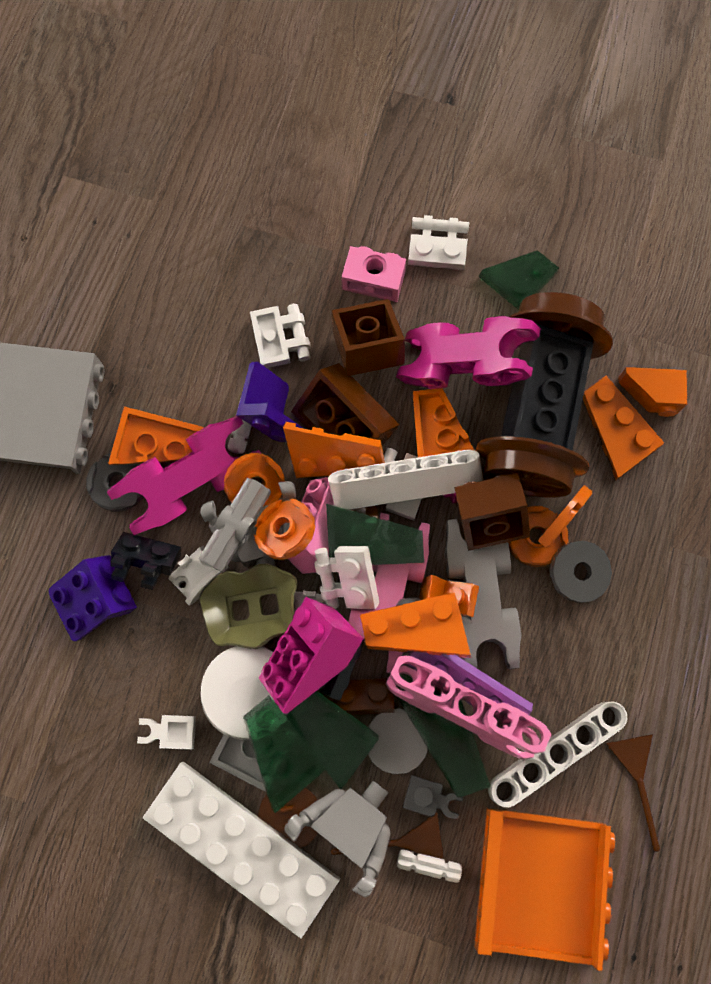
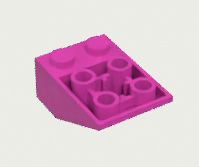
(309, 654)

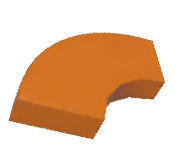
(565, 516)

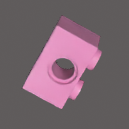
(382, 285)

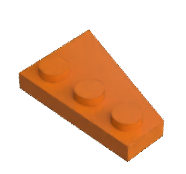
(437, 424)
(622, 429)
(149, 436)
(323, 453)
(418, 626)

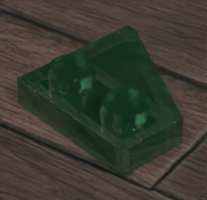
(520, 276)

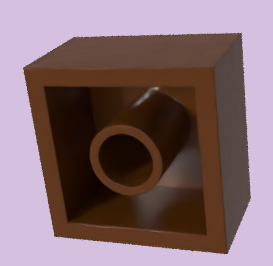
(368, 337)
(493, 511)

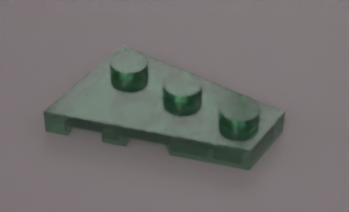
(280, 752)

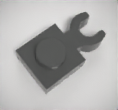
(426, 796)

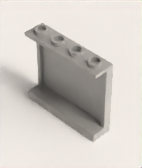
(47, 405)

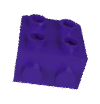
(264, 402)
(90, 597)

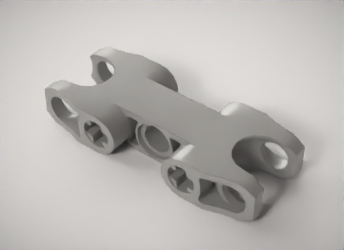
(489, 619)

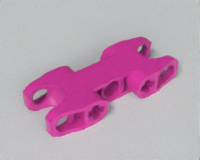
(482, 353)
(167, 485)

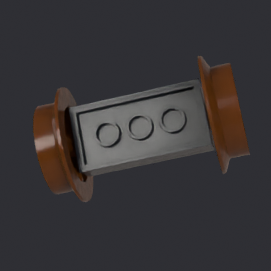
(547, 406)

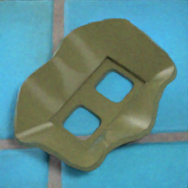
(250, 585)

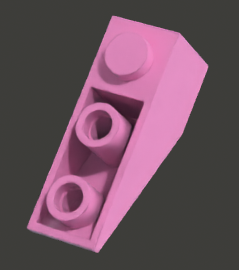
(315, 498)

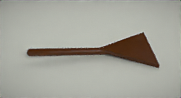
(634, 755)
(422, 839)

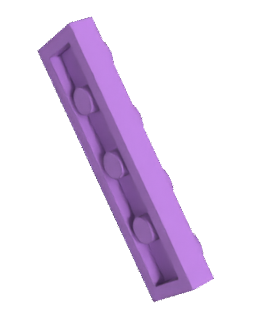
(474, 679)

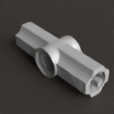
(235, 525)

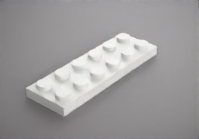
(241, 849)

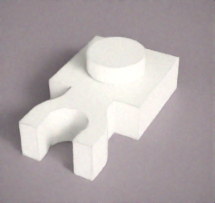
(173, 732)

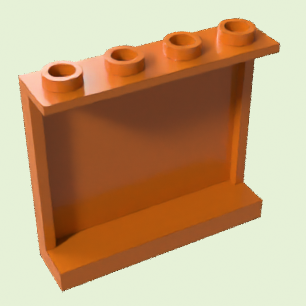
(544, 887)

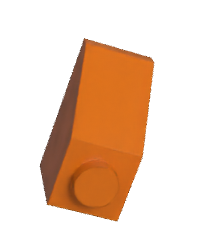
(656, 389)

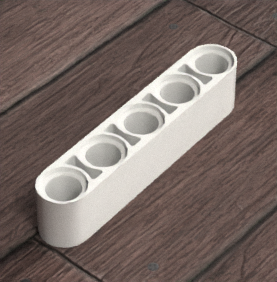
(404, 479)
(572, 748)

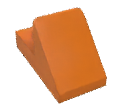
(465, 592)

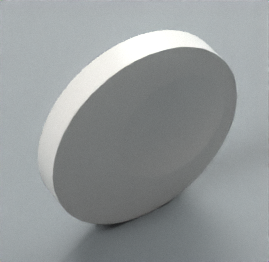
(233, 688)

